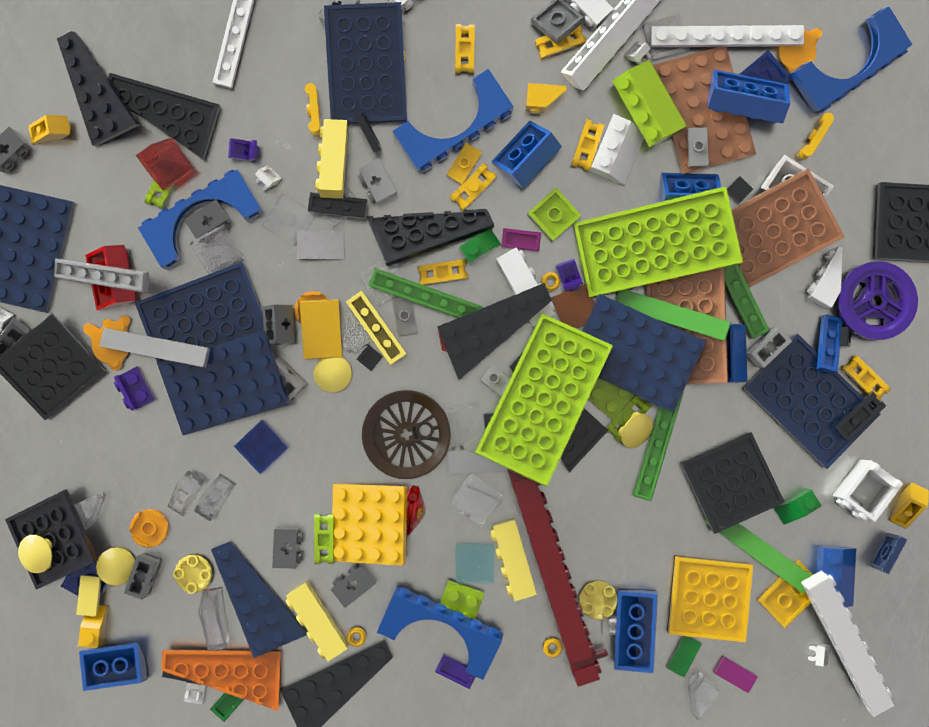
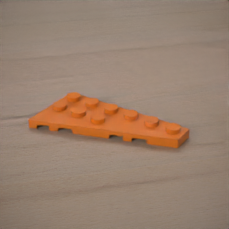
(229, 672)

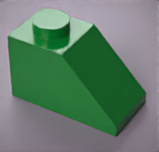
(479, 246)
(798, 506)

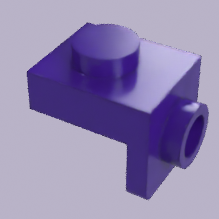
(243, 149)
(569, 275)

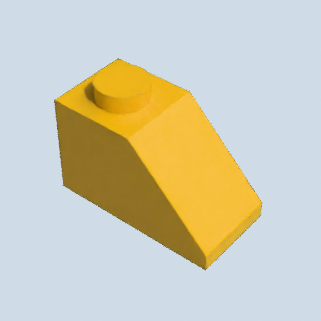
(543, 96)
(49, 129)
(910, 505)
(93, 629)

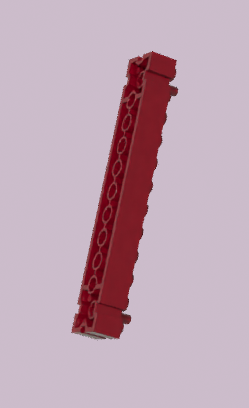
(555, 579)

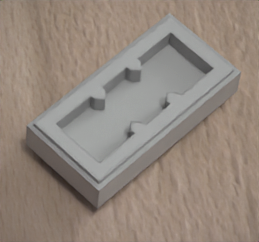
(697, 147)
(404, 316)

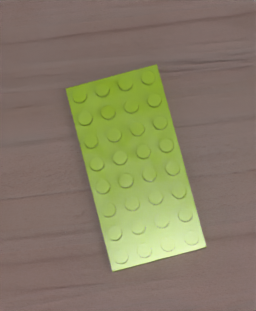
(658, 242)
(544, 399)

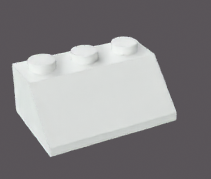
(617, 150)
(787, 168)

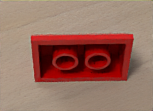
(105, 296)

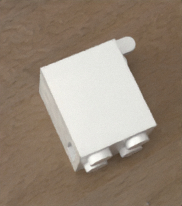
(870, 487)

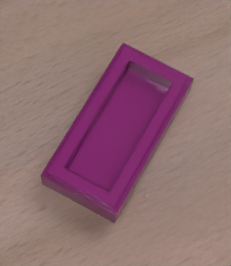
(521, 239)
(735, 674)

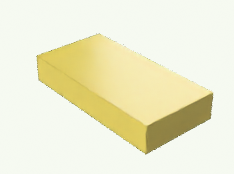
(89, 595)

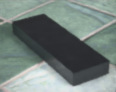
(343, 206)

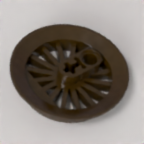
(374, 440)

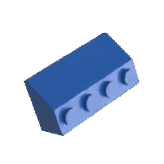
(748, 96)
(636, 630)

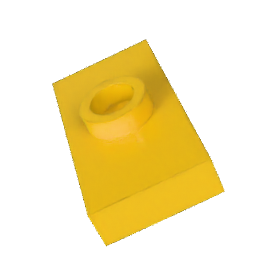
(464, 163)

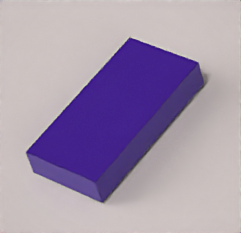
(454, 671)

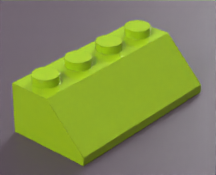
(649, 103)

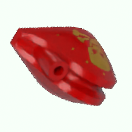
(415, 509)

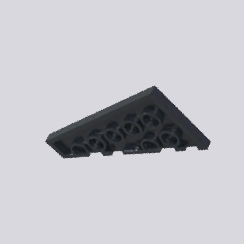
(97, 97)
(174, 113)
(419, 233)
(482, 331)
(583, 438)
(324, 692)

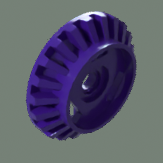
(896, 314)

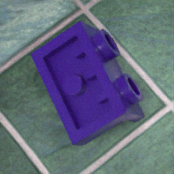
(134, 389)

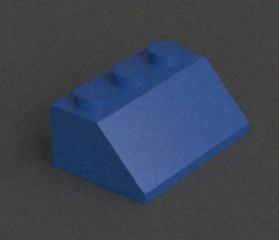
(527, 153)
(679, 185)
(737, 353)
(840, 564)
(112, 666)

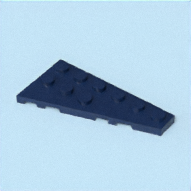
(259, 611)

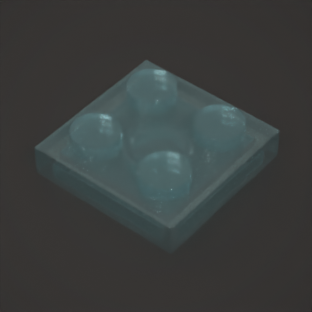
(474, 563)

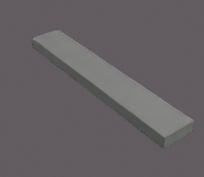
(101, 275)
(155, 347)

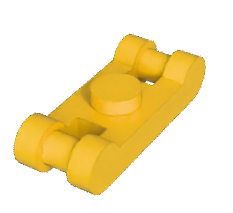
(565, 44)
(464, 48)
(313, 109)
(816, 136)
(587, 144)
(473, 186)
(442, 272)
(866, 378)

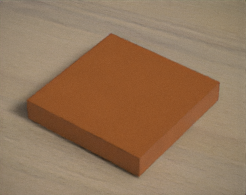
(574, 306)

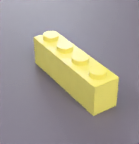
(333, 158)
(376, 328)
(514, 560)
(317, 621)

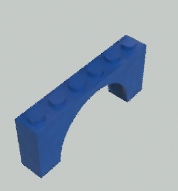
(887, 42)
(426, 150)
(162, 230)
(479, 638)

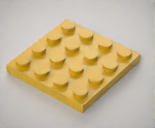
(370, 523)
(710, 599)

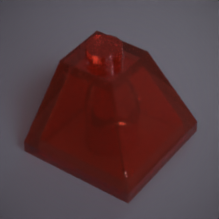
(165, 162)

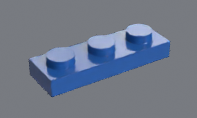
(829, 344)

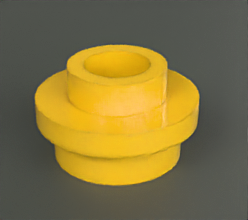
(555, 277)
(356, 643)
(552, 654)

